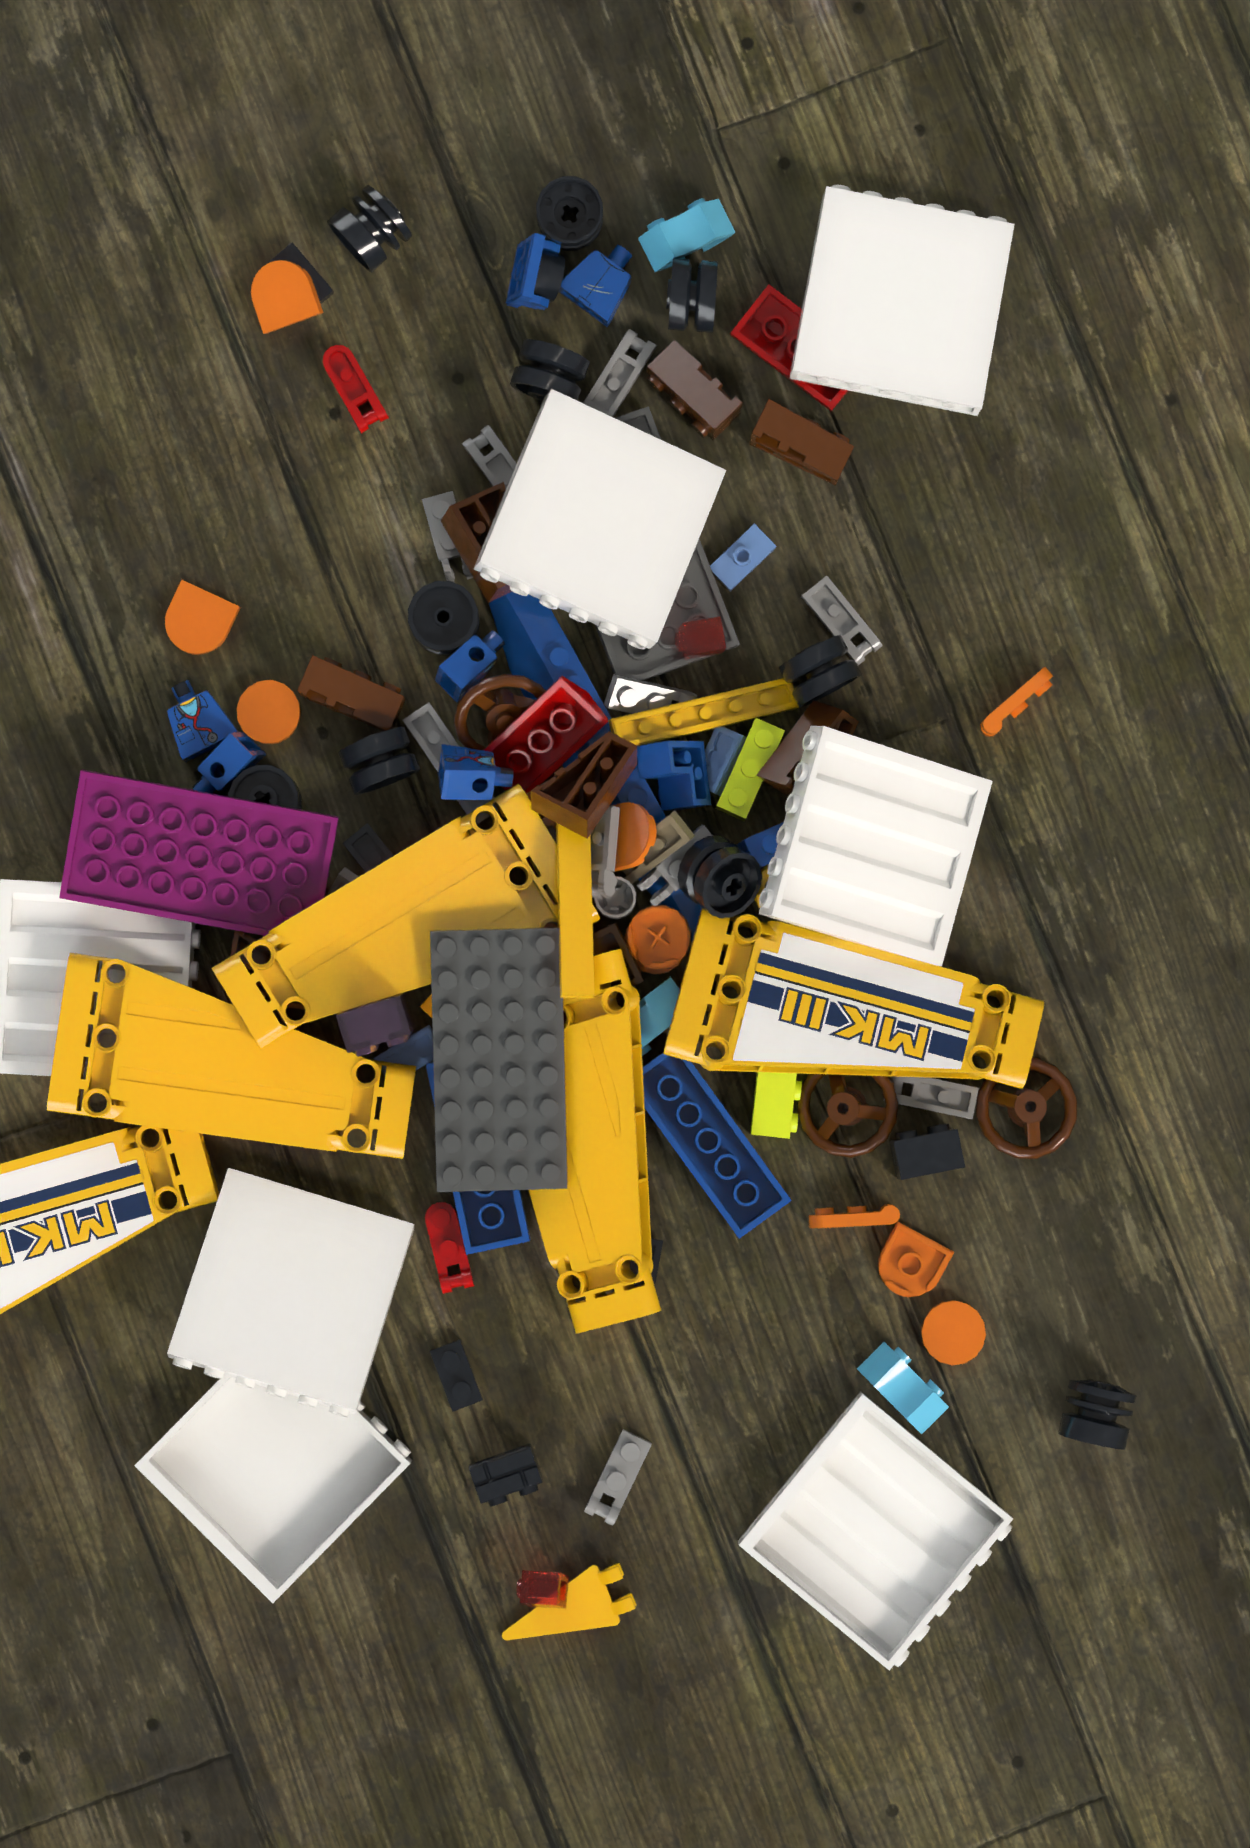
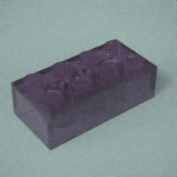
(376, 1023)

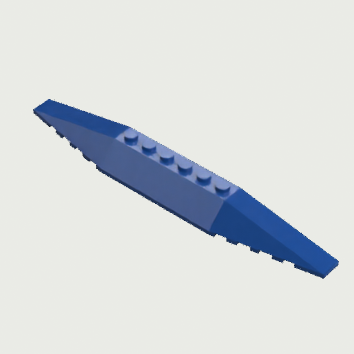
(542, 653)

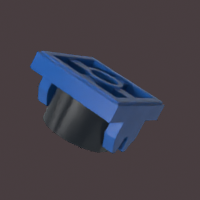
(535, 273)

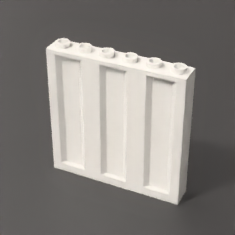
(874, 845)
(34, 952)
(876, 1531)

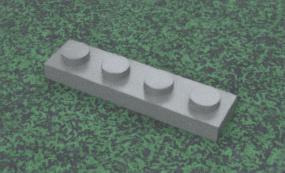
(430, 735)

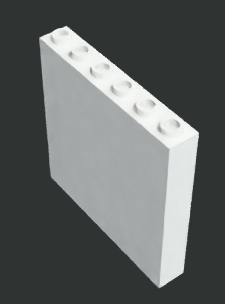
(902, 300)
(599, 520)
(290, 1292)
(272, 1476)

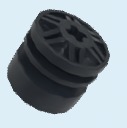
(573, 195)
(369, 228)
(1097, 1414)

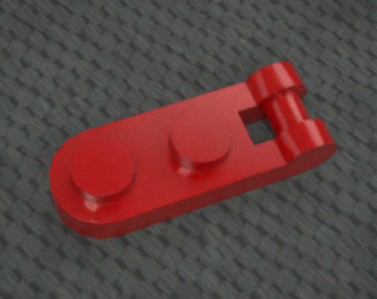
(352, 386)
(448, 1246)

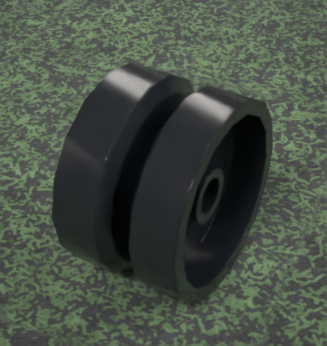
(692, 295)
(548, 368)
(425, 612)
(818, 667)
(377, 755)
(266, 781)
(719, 876)

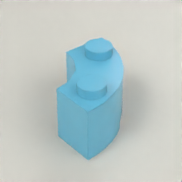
(699, 227)
(657, 1012)
(903, 1387)

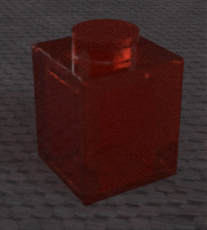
(700, 638)
(543, 1589)

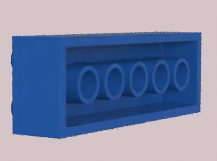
(711, 1144)
(488, 1217)

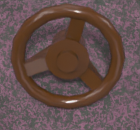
(500, 705)
(847, 1108)
(1027, 1110)

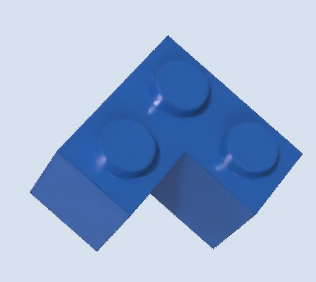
(679, 771)

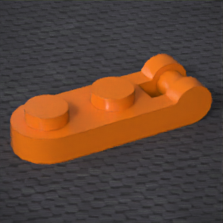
(1016, 702)
(855, 1216)

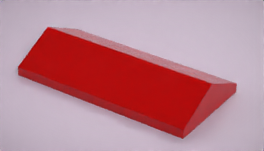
(771, 333)
(547, 733)

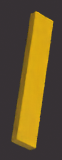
(705, 713)
(575, 914)

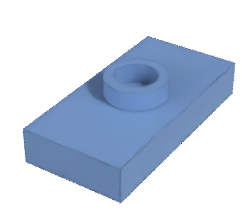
(742, 557)
(721, 757)
(416, 1051)

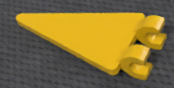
(587, 1607)

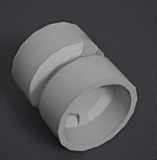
(621, 902)

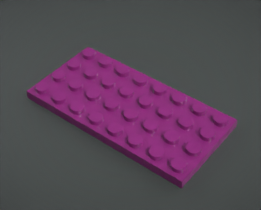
(194, 854)

